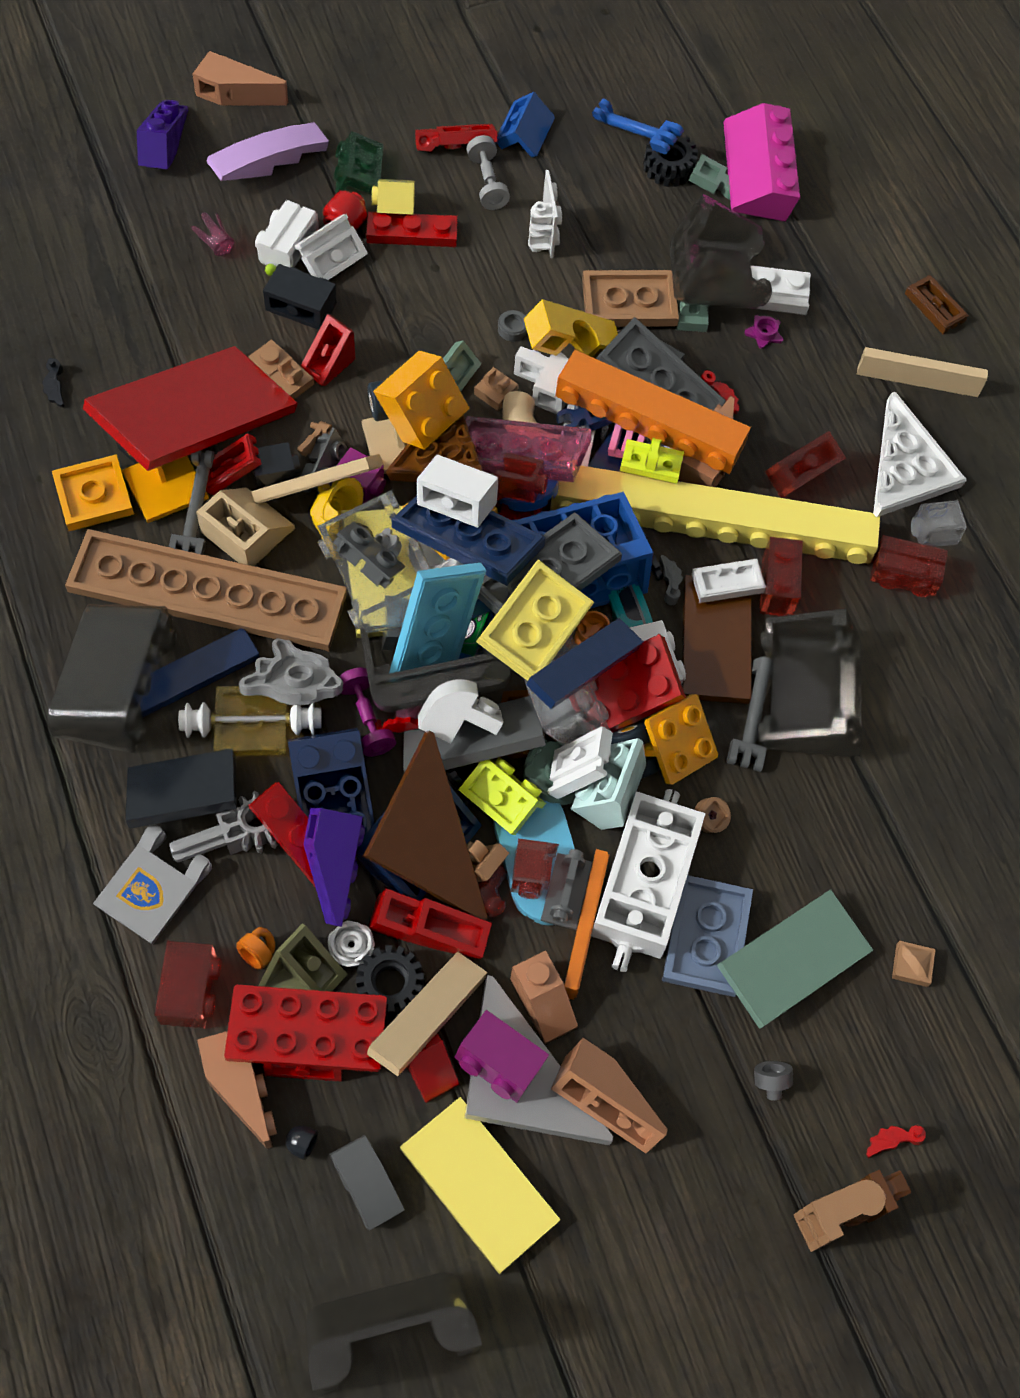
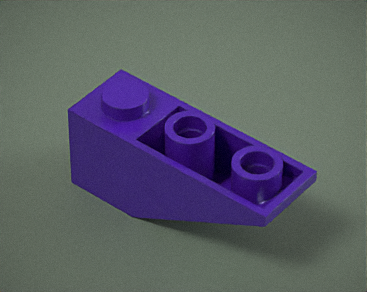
(160, 135)
(331, 853)

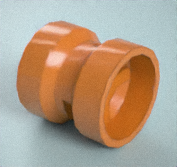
(589, 625)

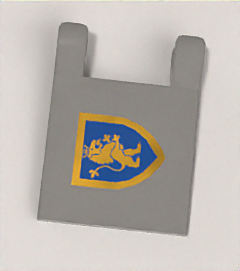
(148, 890)

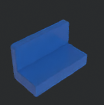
(526, 124)

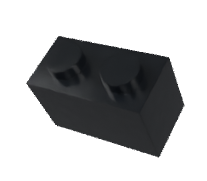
(299, 296)

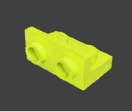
(502, 794)

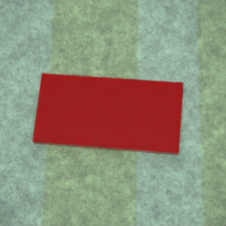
(189, 407)

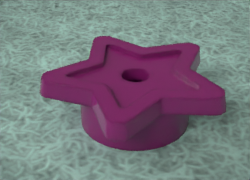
(768, 324)

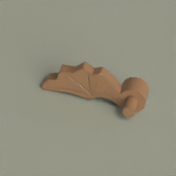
(308, 445)

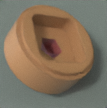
(716, 814)

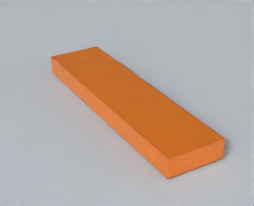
(586, 923)

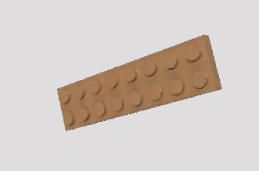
(207, 589)

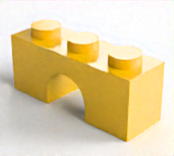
(555, 326)

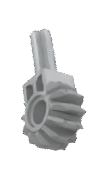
(231, 831)

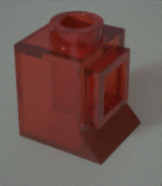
(521, 478)
(532, 867)

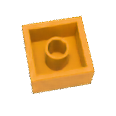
(421, 399)

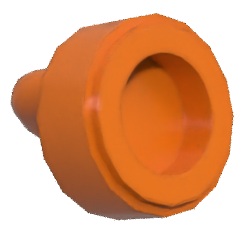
(254, 950)

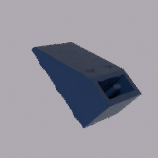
(332, 774)

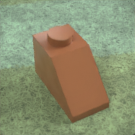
(544, 997)

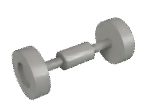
(494, 194)

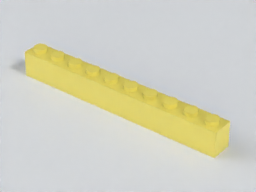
(730, 514)

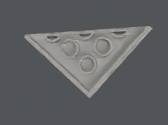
(539, 1106)

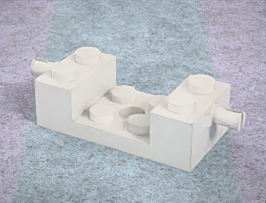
(641, 909)

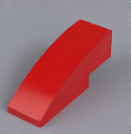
(429, 924)

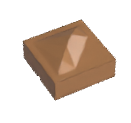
(913, 963)

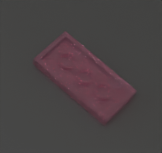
(557, 445)

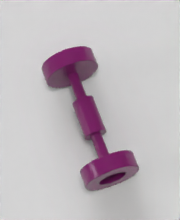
(377, 741)

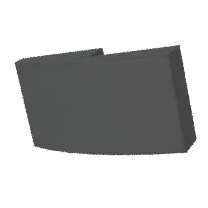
(367, 1182)

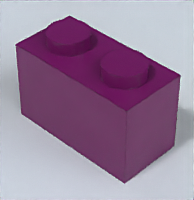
(500, 1056)

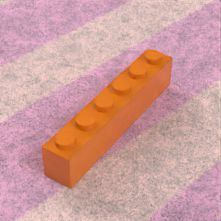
(652, 411)

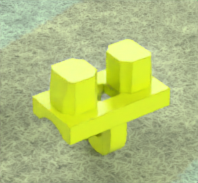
(668, 460)

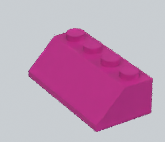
(762, 162)

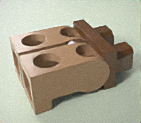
(850, 1206)

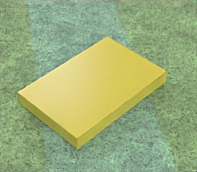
(535, 621)

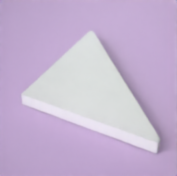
(910, 462)

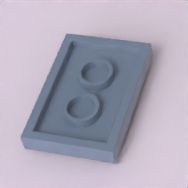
(706, 931)

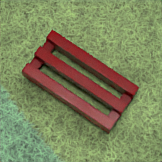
(233, 468)

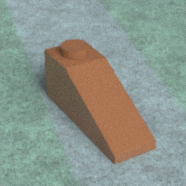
(606, 1093)

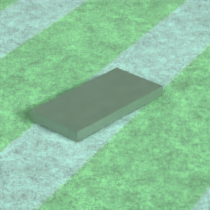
(794, 958)

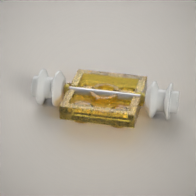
(249, 722)

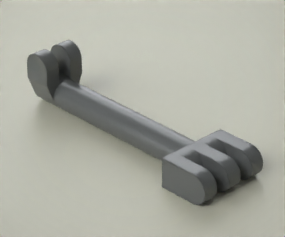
(188, 541)
(762, 669)

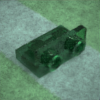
(358, 163)

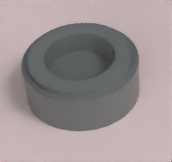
(512, 326)

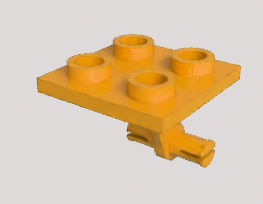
(163, 488)

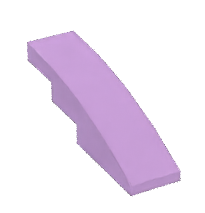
(262, 152)

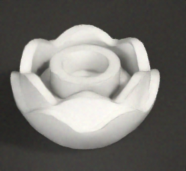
(355, 933)

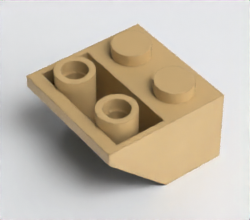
(242, 526)

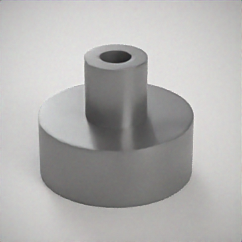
(774, 1078)

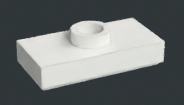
(728, 580)

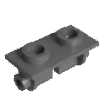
(326, 453)
(357, 543)
(566, 889)

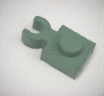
(711, 176)

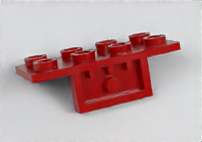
(304, 1031)

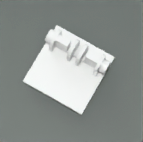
(544, 220)

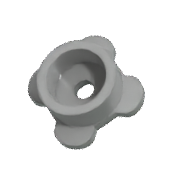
(389, 541)

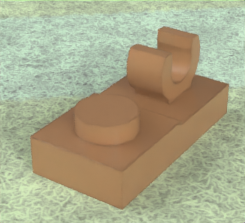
(282, 369)

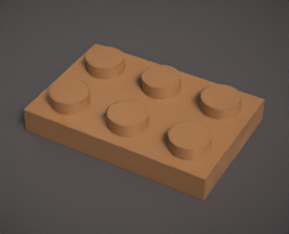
(631, 294)

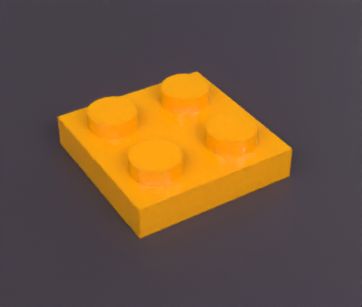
(92, 492)

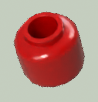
(346, 203)

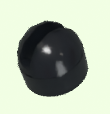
(301, 1141)

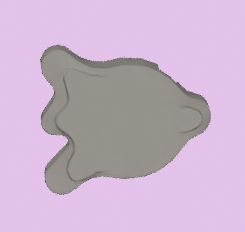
(292, 676)

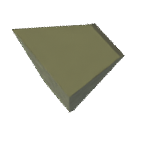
(303, 964)

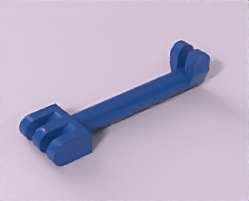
(659, 137)

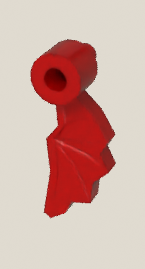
(721, 388)
(398, 724)
(890, 1138)

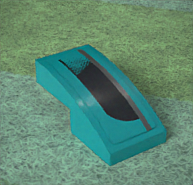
(629, 606)

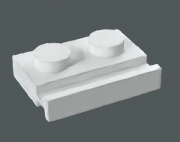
(331, 248)
(789, 289)
(580, 762)

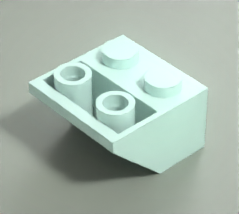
(611, 797)

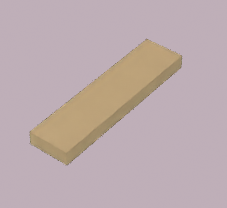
(922, 372)
(317, 478)
(426, 1014)

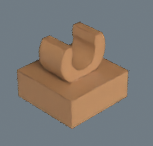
(494, 388)
(486, 858)

